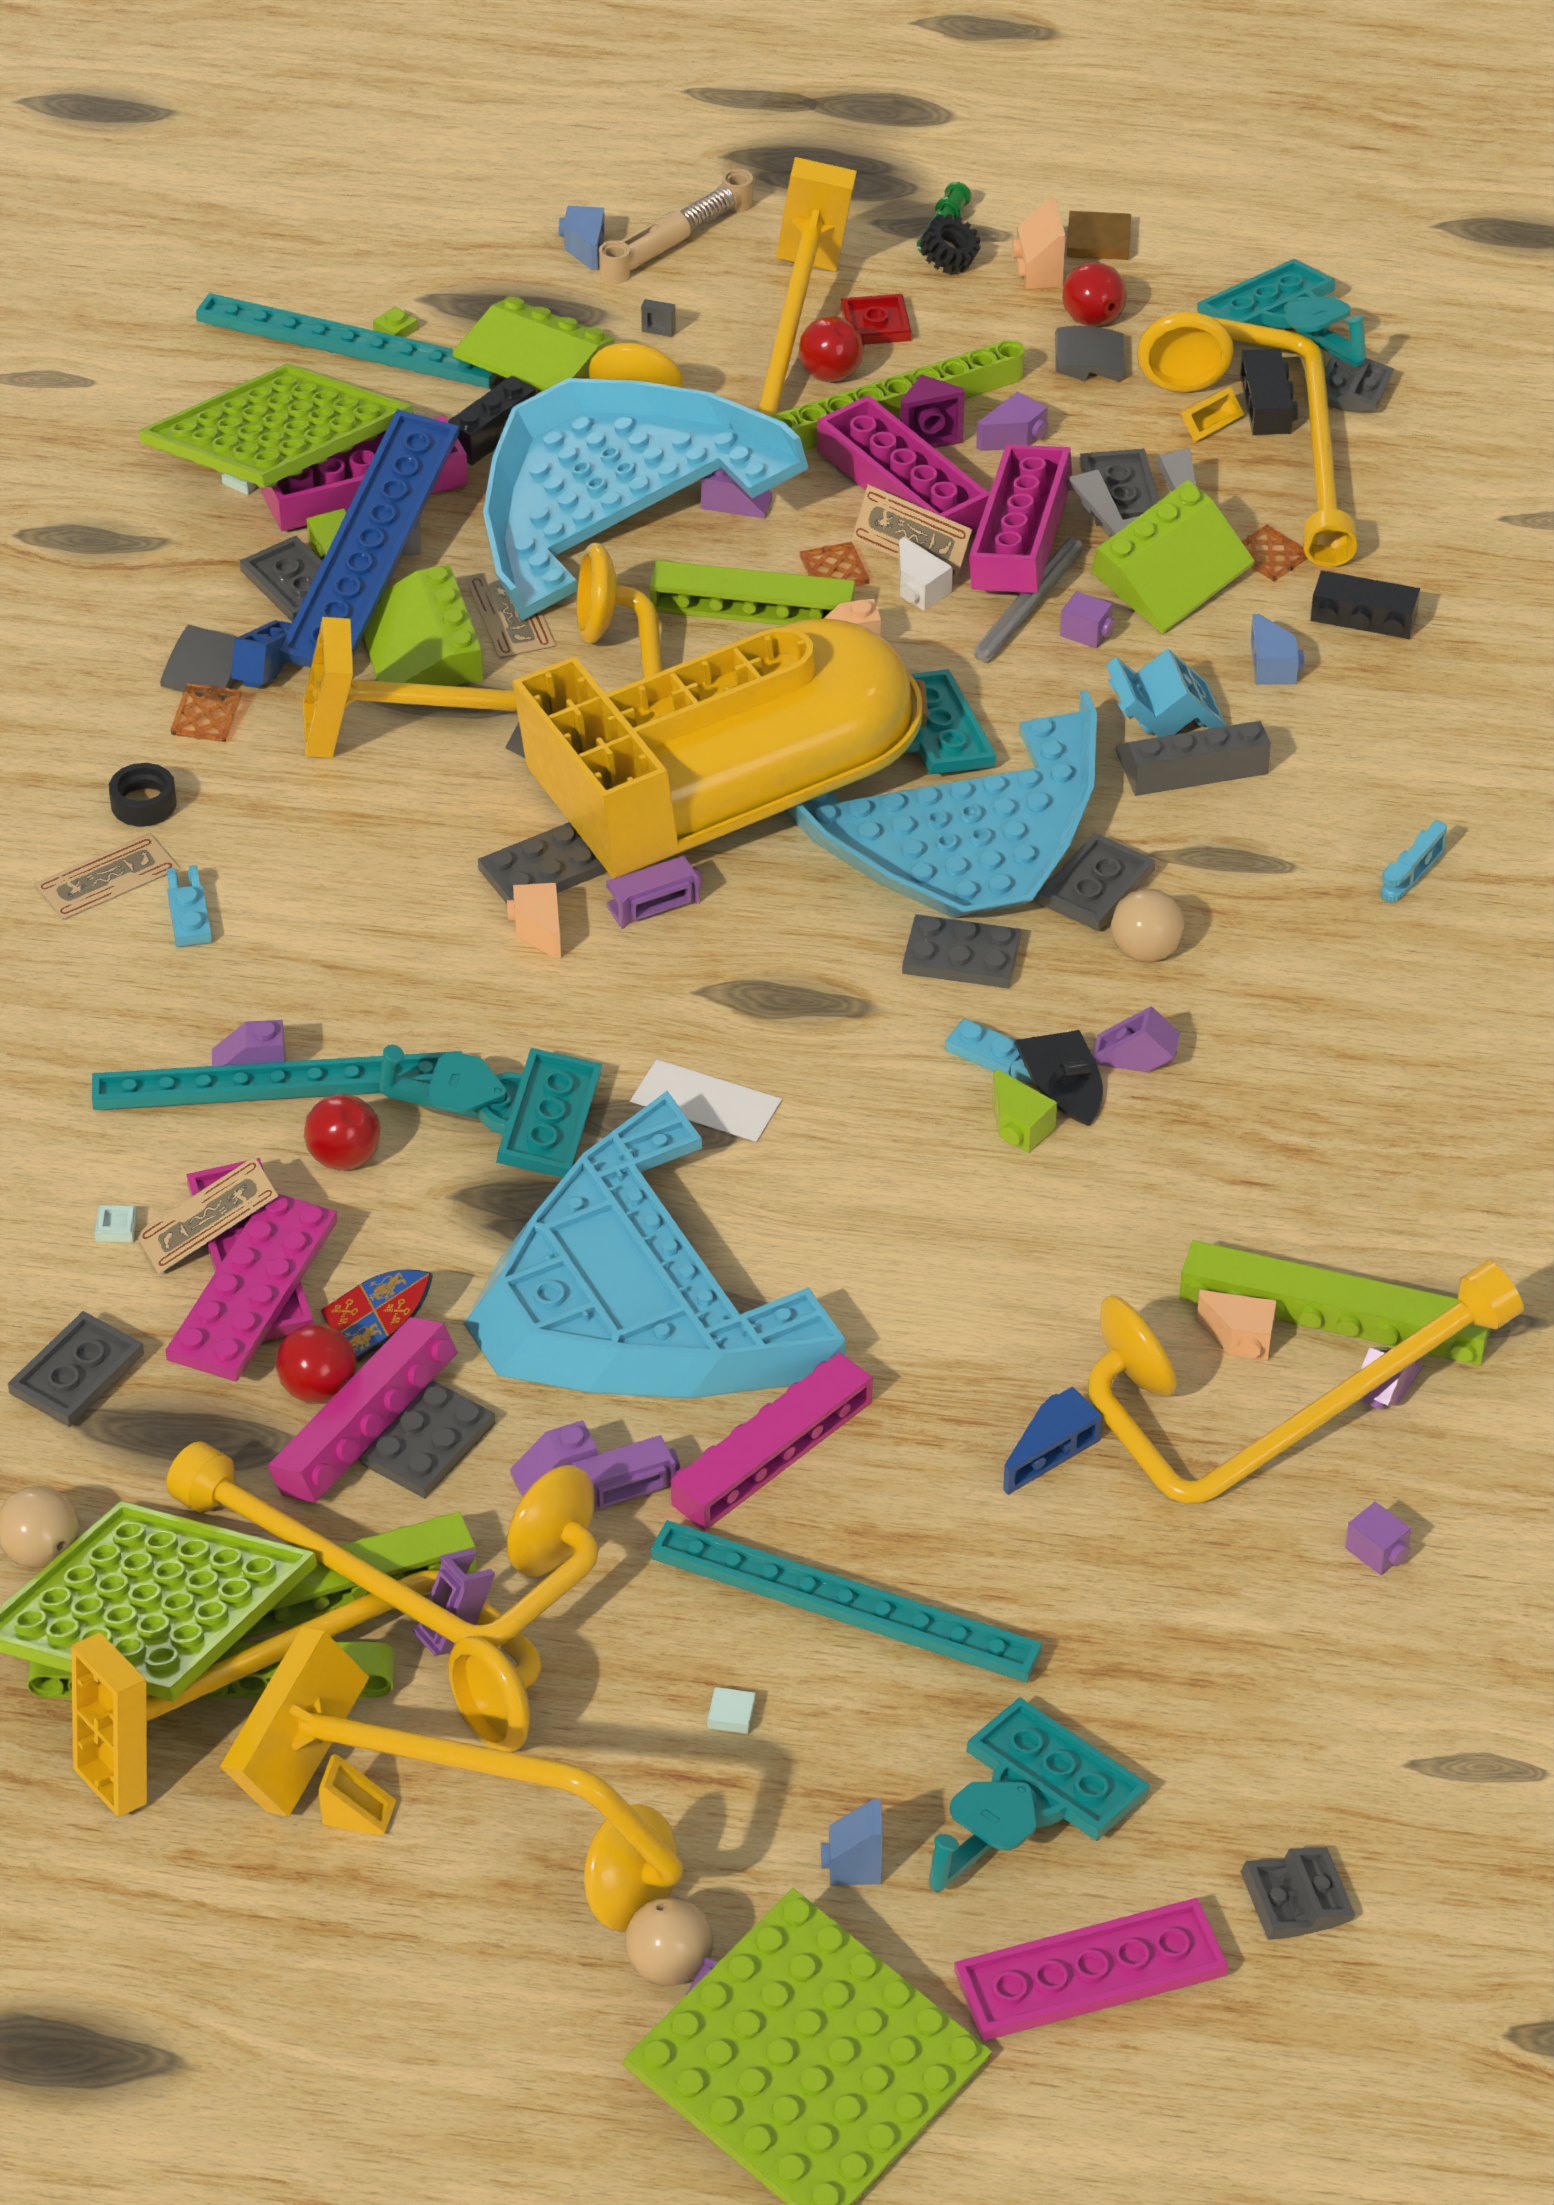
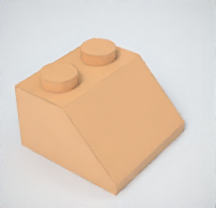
(1040, 248)

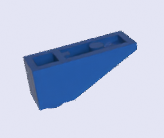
(257, 654)
(1056, 1433)

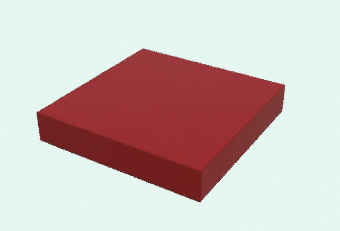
(878, 318)

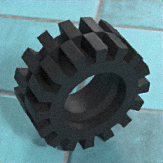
(959, 235)

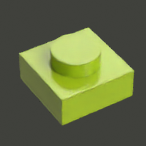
(396, 323)

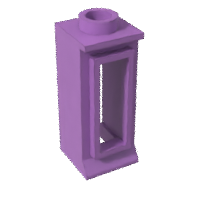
(653, 890)
(630, 1471)
(457, 1593)

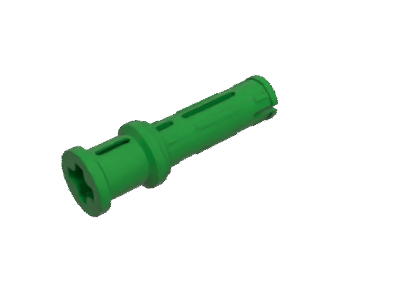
(956, 197)

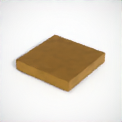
(1098, 235)

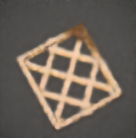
(1281, 540)
(825, 551)
(200, 733)

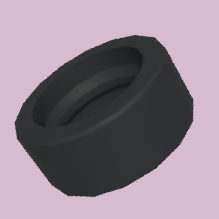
(145, 811)

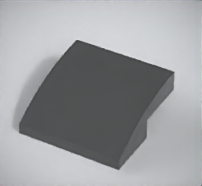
(1089, 350)
(1356, 387)
(200, 659)
(1297, 1893)

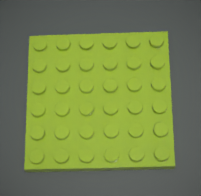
(274, 425)
(157, 1590)
(807, 2058)

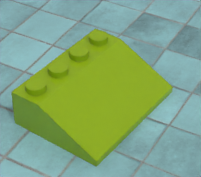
(531, 344)
(1172, 557)
(424, 632)

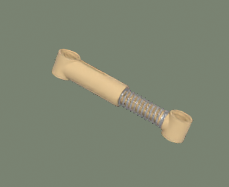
(623, 256)

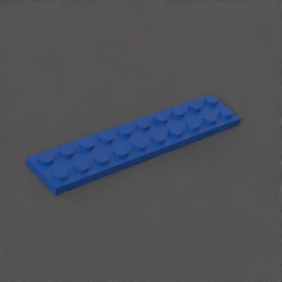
(373, 531)

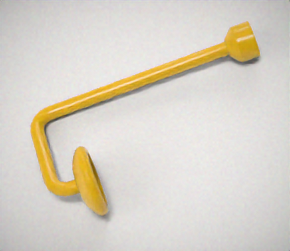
(1196, 350)
(1483, 1299)
(541, 1536)

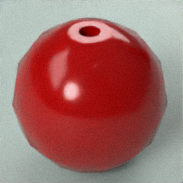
(1094, 294)
(831, 349)
(342, 1132)
(315, 1363)

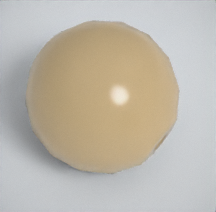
(1147, 925)
(37, 1526)
(668, 1941)

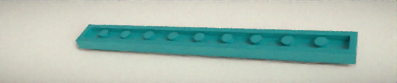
(340, 339)
(251, 1081)
(847, 1601)

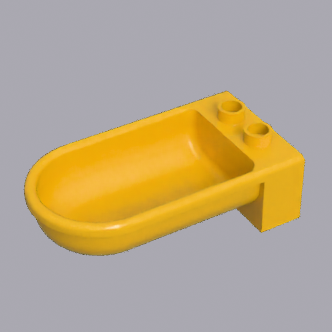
(715, 737)

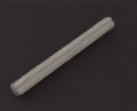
(1027, 602)

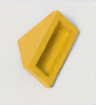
(1212, 413)
(353, 1800)

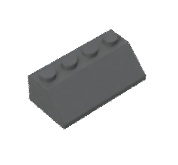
(1195, 758)

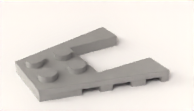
(1096, 498)

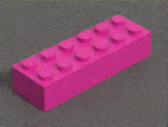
(890, 456)
(335, 482)
(1020, 519)

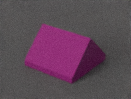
(934, 411)

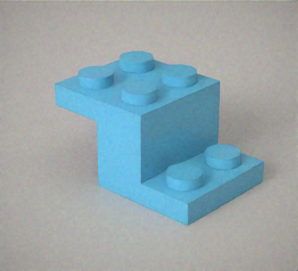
(1164, 695)

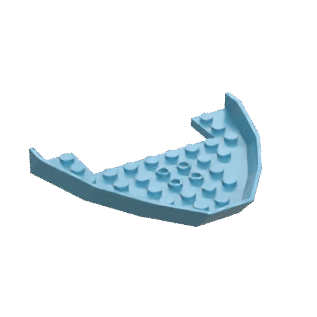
(603, 453)
(974, 839)
(619, 1301)

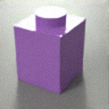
(1087, 620)
(1378, 1538)

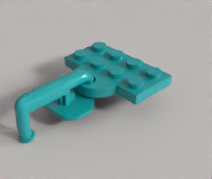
(1292, 299)
(952, 733)
(534, 1110)
(1036, 1781)

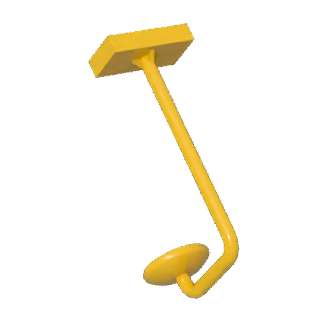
(809, 237)
(332, 683)
(114, 1705)
(307, 1709)

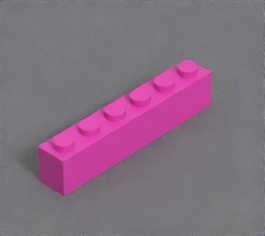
(362, 1409)
(771, 1441)

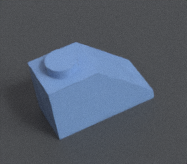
(583, 233)
(1274, 653)
(855, 1847)

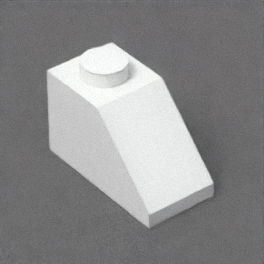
(922, 575)

